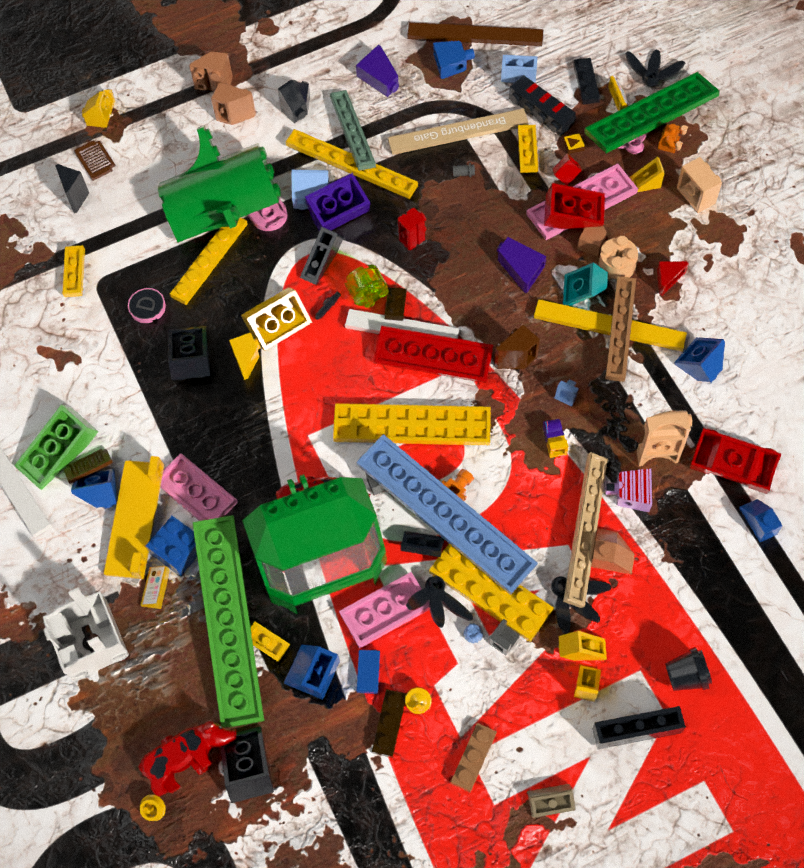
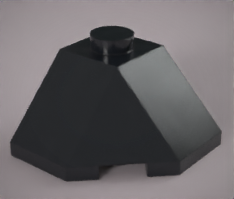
(294, 99)

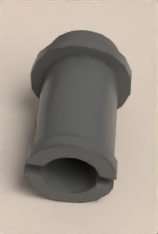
(464, 170)

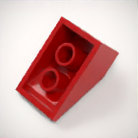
(573, 207)

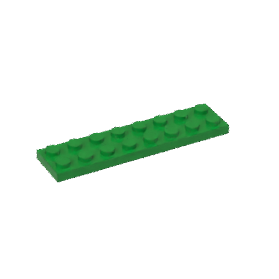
(651, 112)

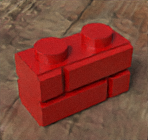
(412, 228)

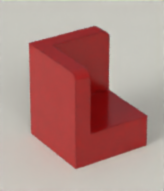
(567, 169)

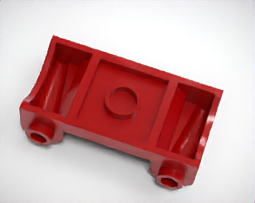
(735, 460)

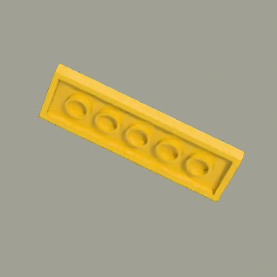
(521, 609)

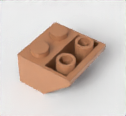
(211, 70)
(232, 104)

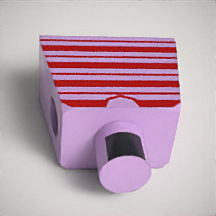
(632, 489)

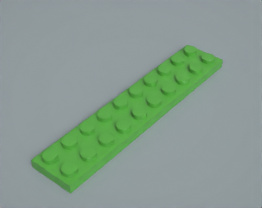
(228, 622)

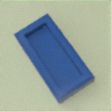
(368, 671)

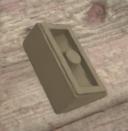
(551, 800)

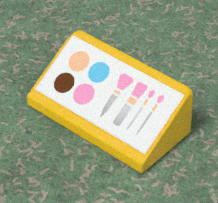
(618, 94)
(155, 587)

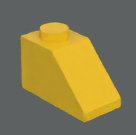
(245, 352)
(582, 646)

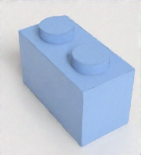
(516, 66)

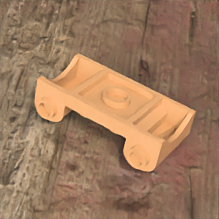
(664, 436)

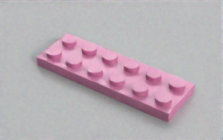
(612, 182)

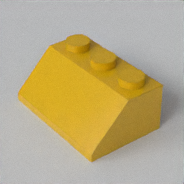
(277, 318)

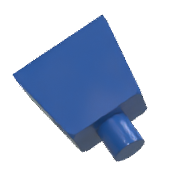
(451, 57)

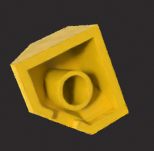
(99, 108)

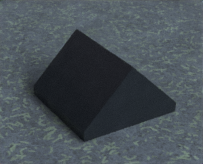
(73, 185)

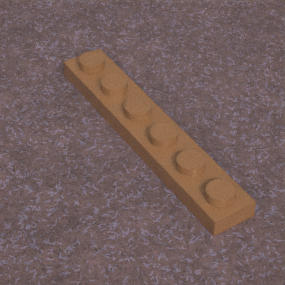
(620, 329)

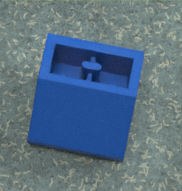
(312, 670)

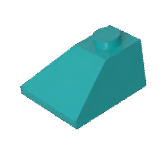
(584, 284)

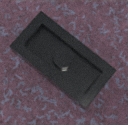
(422, 544)

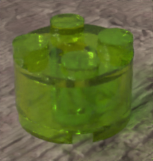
(366, 286)

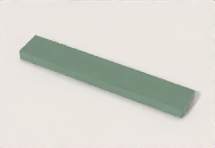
(352, 130)

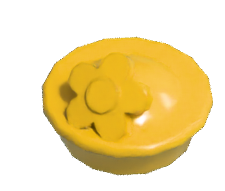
(418, 700)
(152, 808)

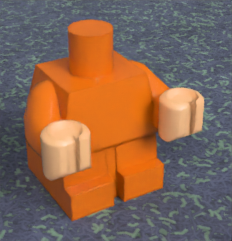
(670, 139)

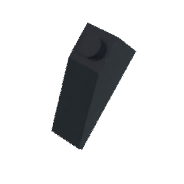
(321, 255)

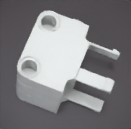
(66, 634)

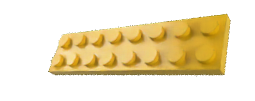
(412, 424)

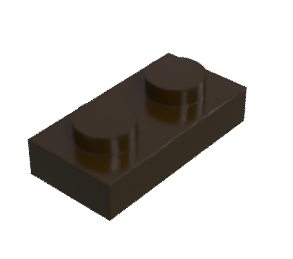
(395, 304)

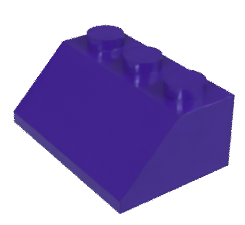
(337, 203)

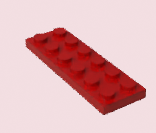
(433, 354)

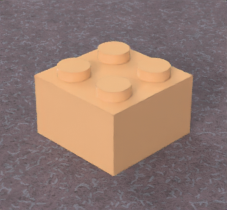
(699, 184)

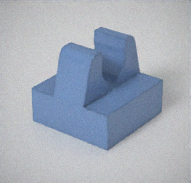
(566, 392)

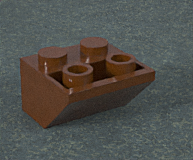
(517, 350)

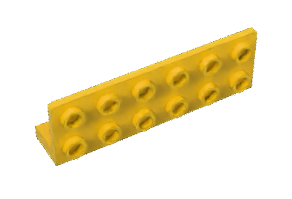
(134, 518)

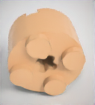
(618, 257)

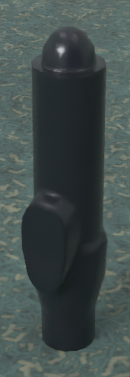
(327, 304)

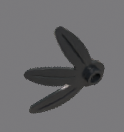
(651, 76)
(437, 597)
(562, 608)

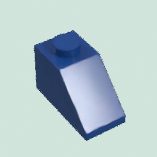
(761, 519)

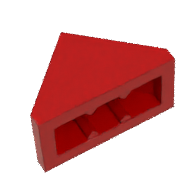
(669, 273)

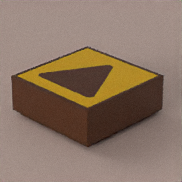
(574, 143)

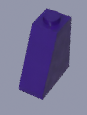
(378, 72)
(521, 262)

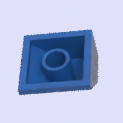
(703, 359)
(97, 488)

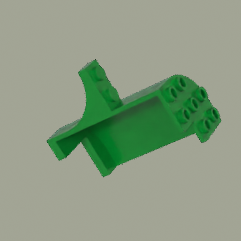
(218, 189)

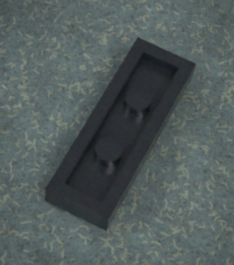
(586, 81)

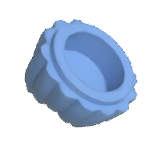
(473, 633)

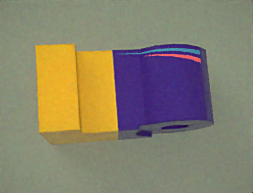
(555, 438)

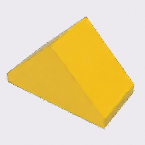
(649, 176)
(587, 683)

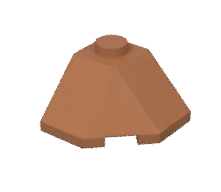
(612, 552)

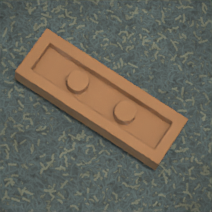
(473, 757)

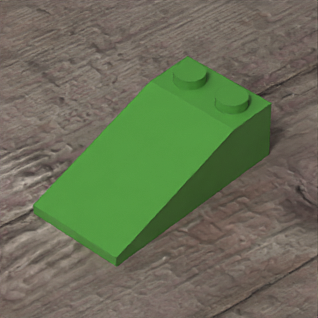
(56, 446)

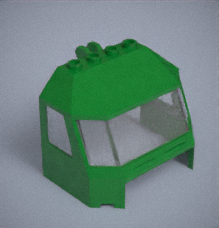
(316, 541)

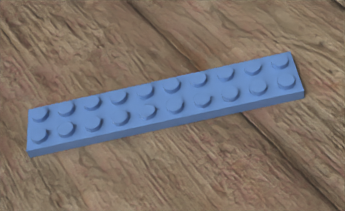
(447, 514)

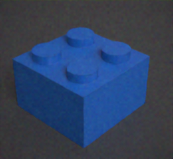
(174, 546)

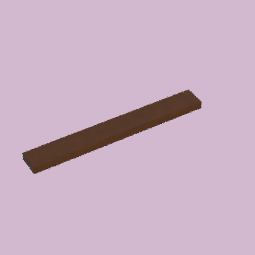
(475, 34)

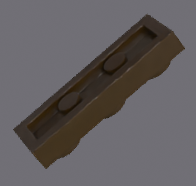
(389, 723)

